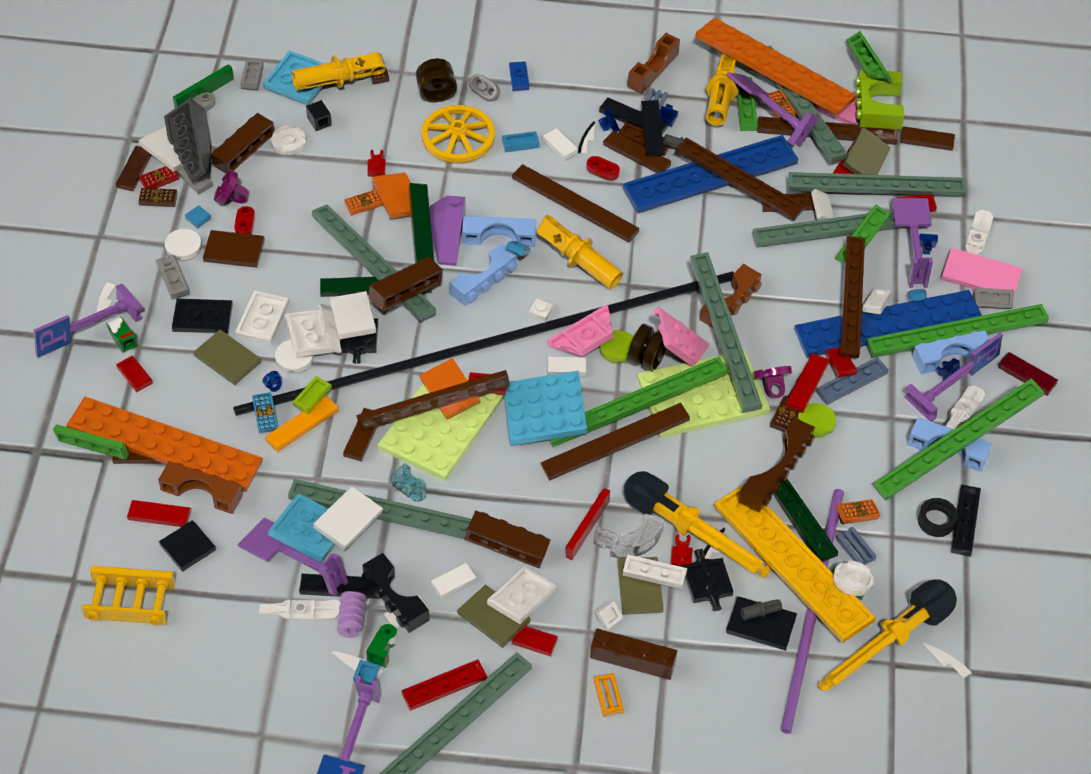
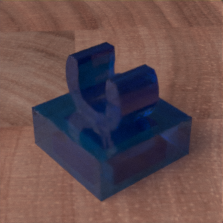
(668, 115)
(609, 121)
(928, 242)
(948, 368)

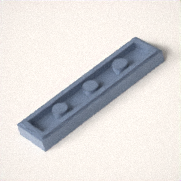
(843, 386)

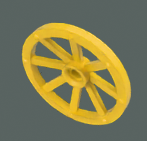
(458, 131)

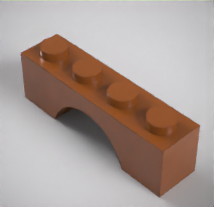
(665, 52)
(745, 283)
(179, 479)

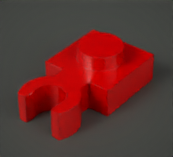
(376, 164)
(681, 552)

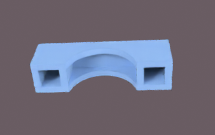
(478, 228)
(469, 286)
(929, 355)
(927, 432)

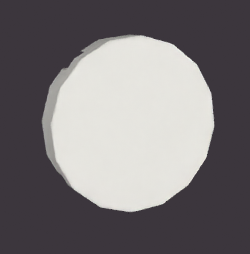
(288, 140)
(183, 244)
(287, 359)
(853, 578)

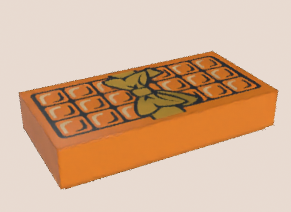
(780, 99)
(363, 202)
(858, 511)

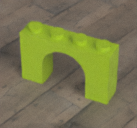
(876, 114)

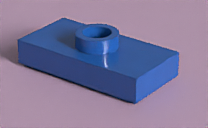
(519, 76)

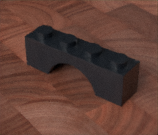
(409, 611)

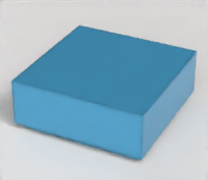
(197, 216)
(367, 671)

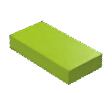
(312, 395)

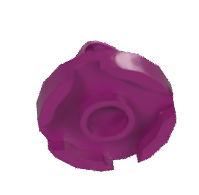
(229, 189)
(773, 376)

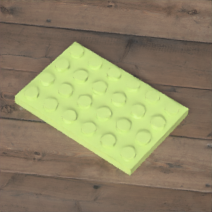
(706, 404)
(434, 442)

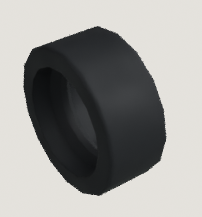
(940, 505)

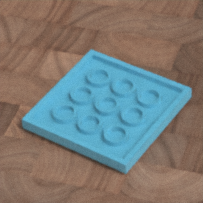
(545, 408)

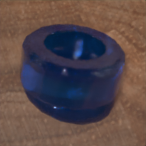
(271, 380)

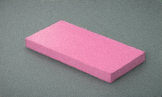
(980, 272)

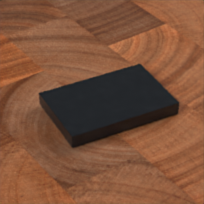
(202, 315)
(770, 630)

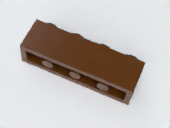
(242, 143)
(405, 284)
(507, 539)
(633, 654)

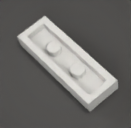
(654, 571)

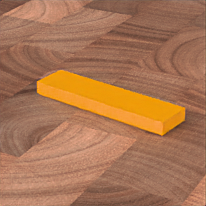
(301, 424)

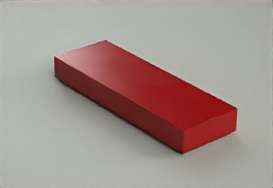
(158, 513)

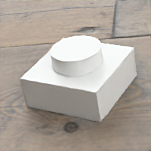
(540, 310)
(609, 614)

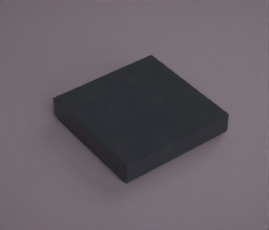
(187, 545)

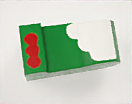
(122, 333)
(382, 642)

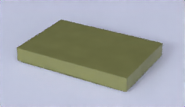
(866, 154)
(227, 357)
(638, 595)
(488, 620)

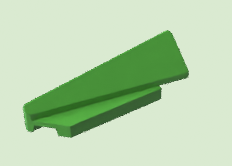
(868, 57)

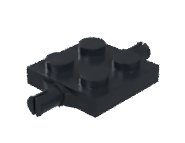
(360, 344)
(708, 580)

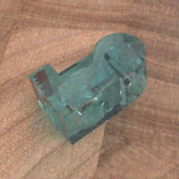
(408, 484)

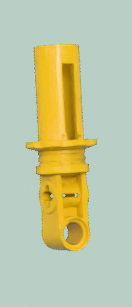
(338, 71)
(721, 89)
(579, 252)

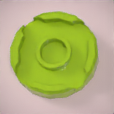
(617, 348)
(820, 417)

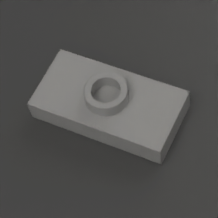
(251, 74)
(199, 185)
(994, 297)

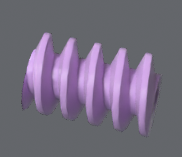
(351, 614)

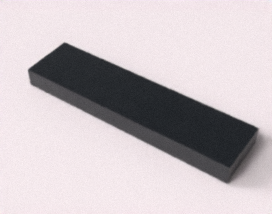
(626, 114)
(652, 128)
(966, 521)
(315, 585)

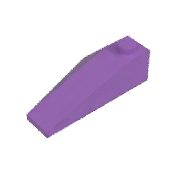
(447, 228)

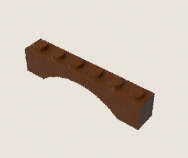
(759, 488)

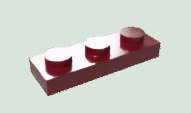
(1025, 371)

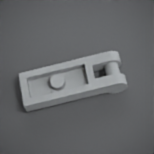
(172, 277)

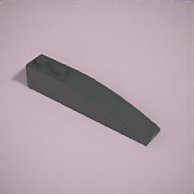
(190, 137)

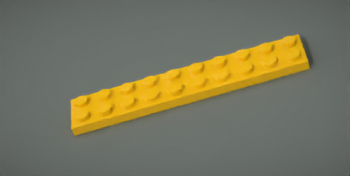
(796, 566)

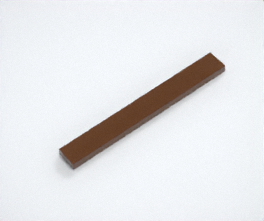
(842, 131)
(740, 179)
(575, 203)
(852, 297)
(433, 400)
(615, 441)

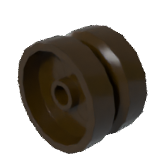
(436, 80)
(647, 348)

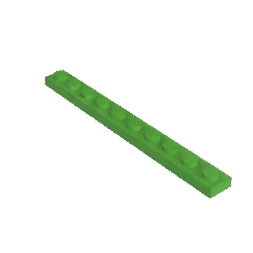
(990, 323)
(650, 395)
(958, 439)

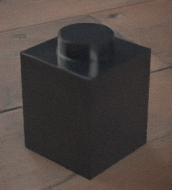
(318, 115)

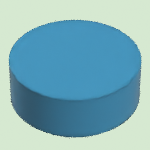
(917, 294)

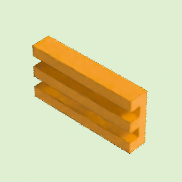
(611, 710)

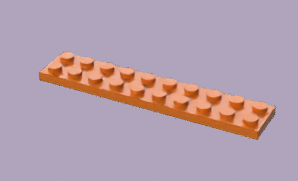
(776, 66)
(165, 442)

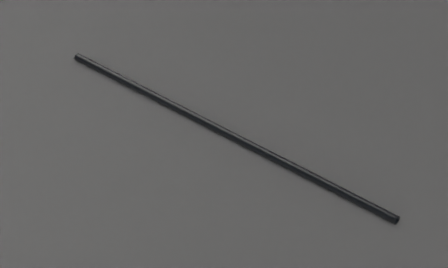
(487, 342)

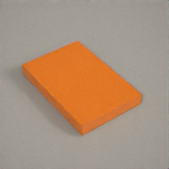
(394, 193)
(444, 376)

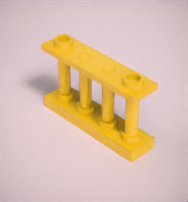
(129, 577)

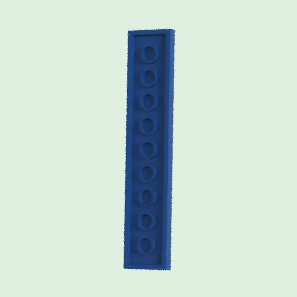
(693, 179)
(826, 333)

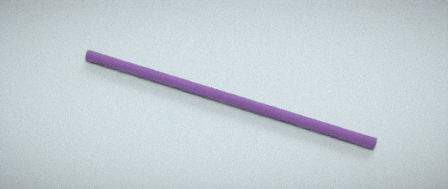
(808, 629)

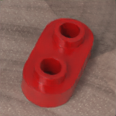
(603, 168)
(244, 217)

